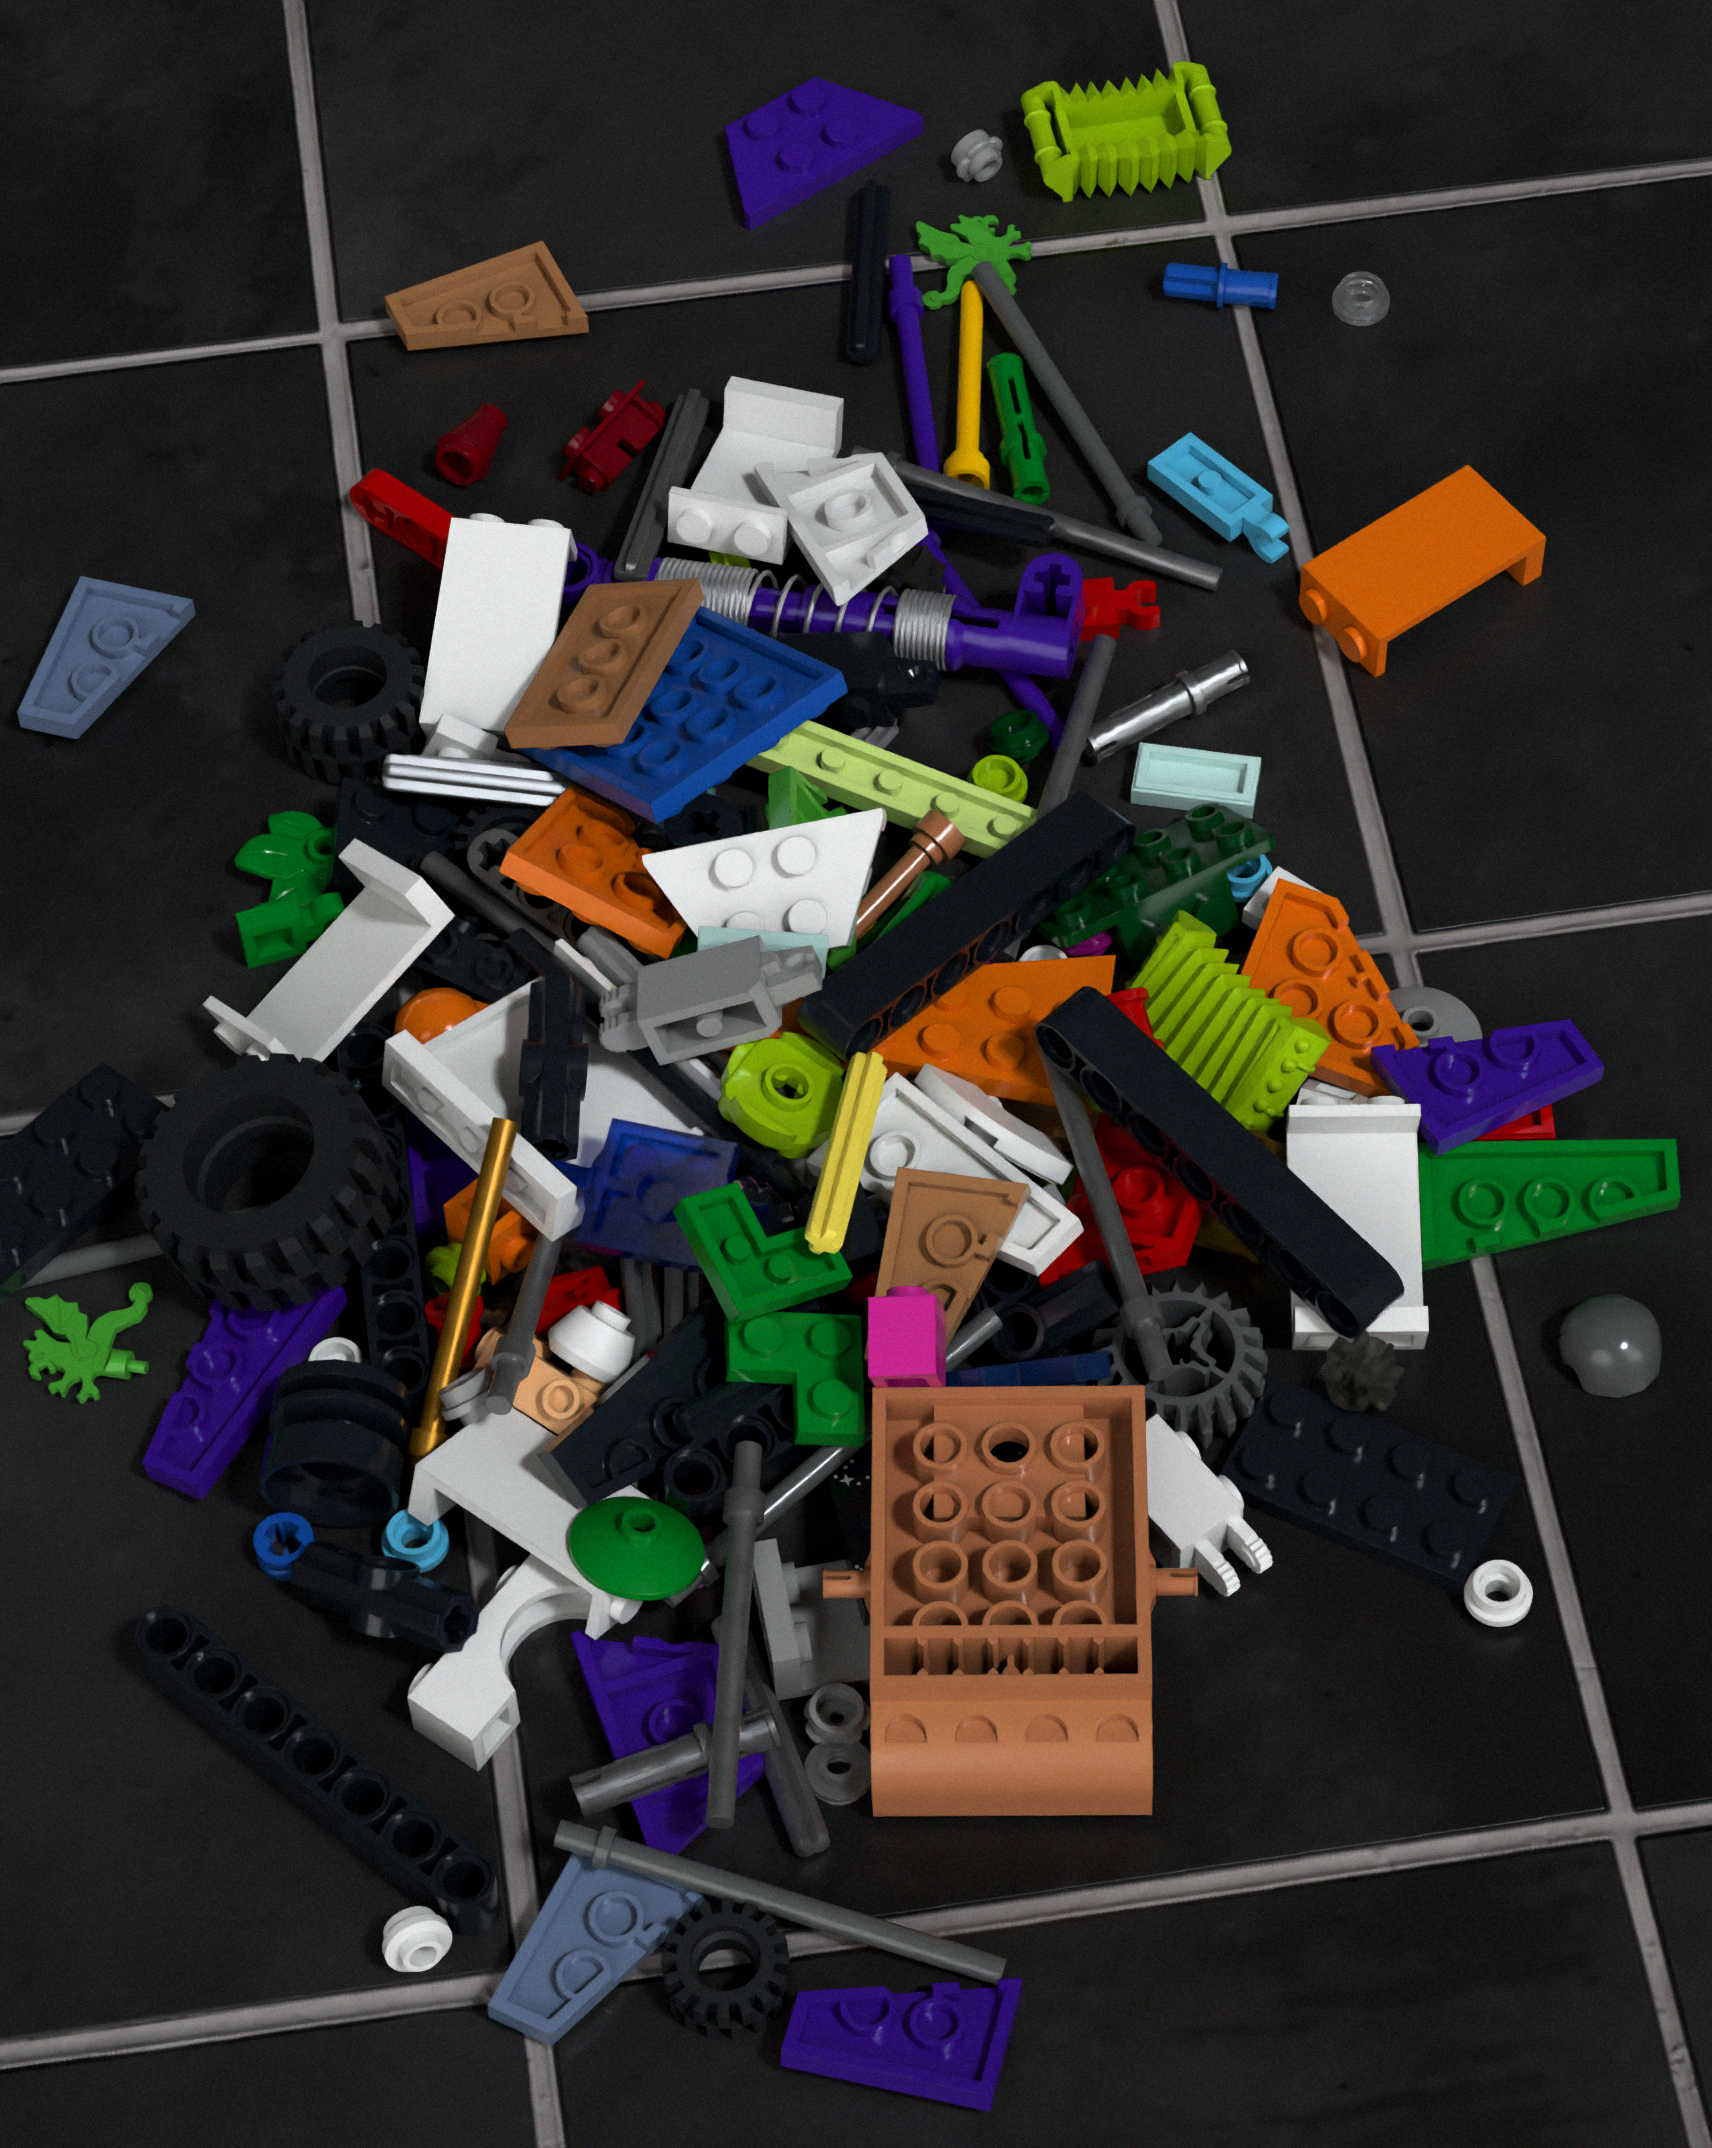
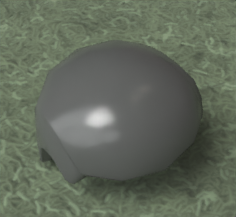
(1611, 1345)

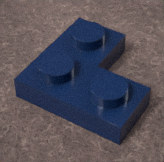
(1053, 1371)

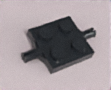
(395, 825)

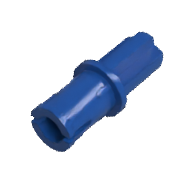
(1221, 285)

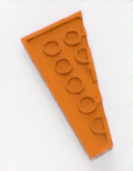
(986, 1026)

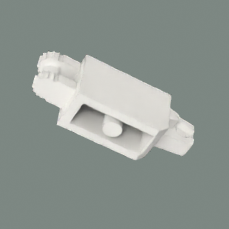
(1195, 1512)

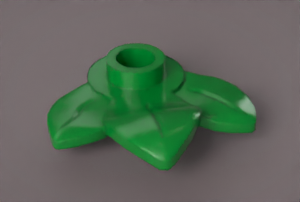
(290, 856)

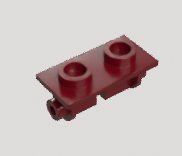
(596, 453)

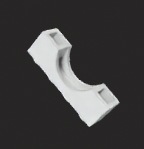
(466, 1696)

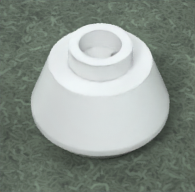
(594, 1341)

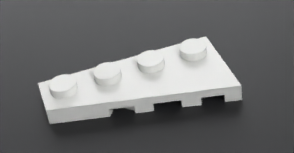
(922, 1136)

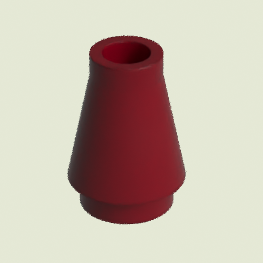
(469, 448)

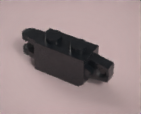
(873, 675)

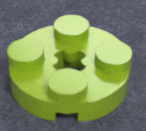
(767, 1116)

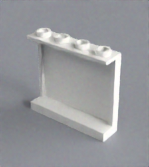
(474, 1075)

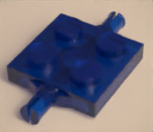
(639, 1184)

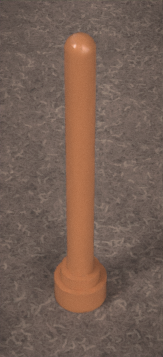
(933, 842)

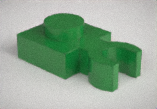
(283, 928)

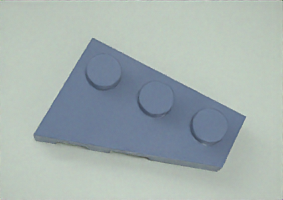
(97, 652)
(585, 1944)

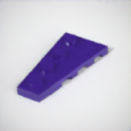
(232, 1387)

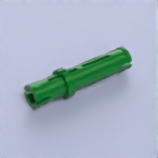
(1021, 446)

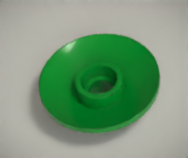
(636, 1548)

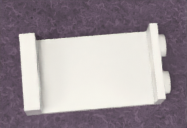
(725, 504)
(494, 618)
(344, 967)
(1367, 1172)
(501, 1480)

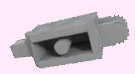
(707, 999)

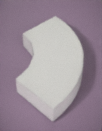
(994, 1125)

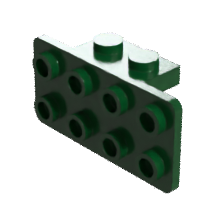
(1158, 876)

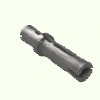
(1182, 696)
(667, 1763)

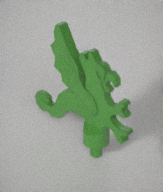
(963, 257)
(89, 1349)

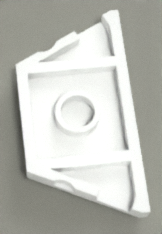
(846, 517)
(777, 878)

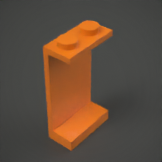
(1417, 564)

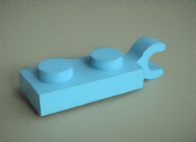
(1220, 495)

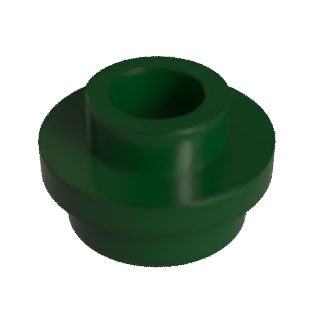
(1018, 735)

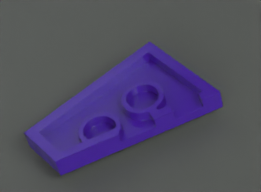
(1487, 1081)

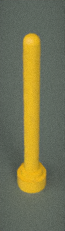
(967, 461)

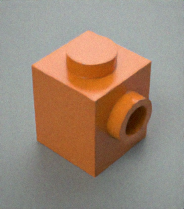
(511, 1237)

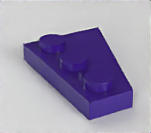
(916, 2043)

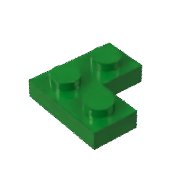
(744, 1266)
(815, 1355)

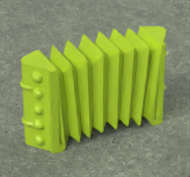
(1127, 132)
(1223, 1031)

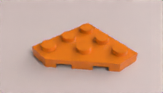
(591, 864)
(1318, 968)

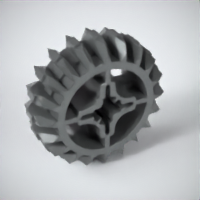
(1197, 1393)

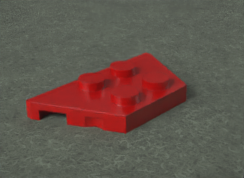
(1153, 1205)

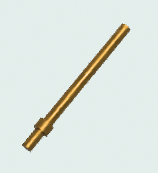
(463, 1295)

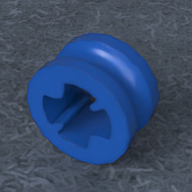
(280, 1527)

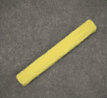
(845, 1153)

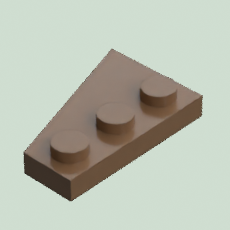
(488, 302)
(946, 1236)

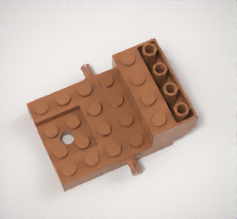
(1010, 1602)

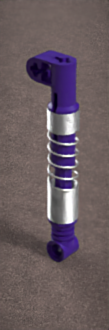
(915, 623)

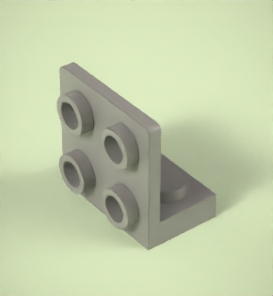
(806, 1636)

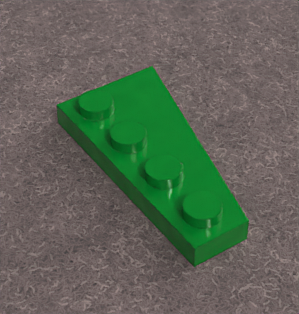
(1534, 1191)

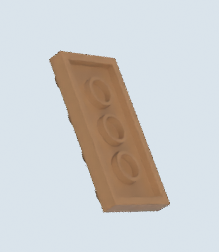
(604, 664)

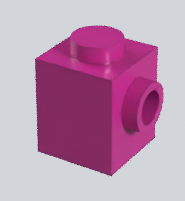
(906, 1339)

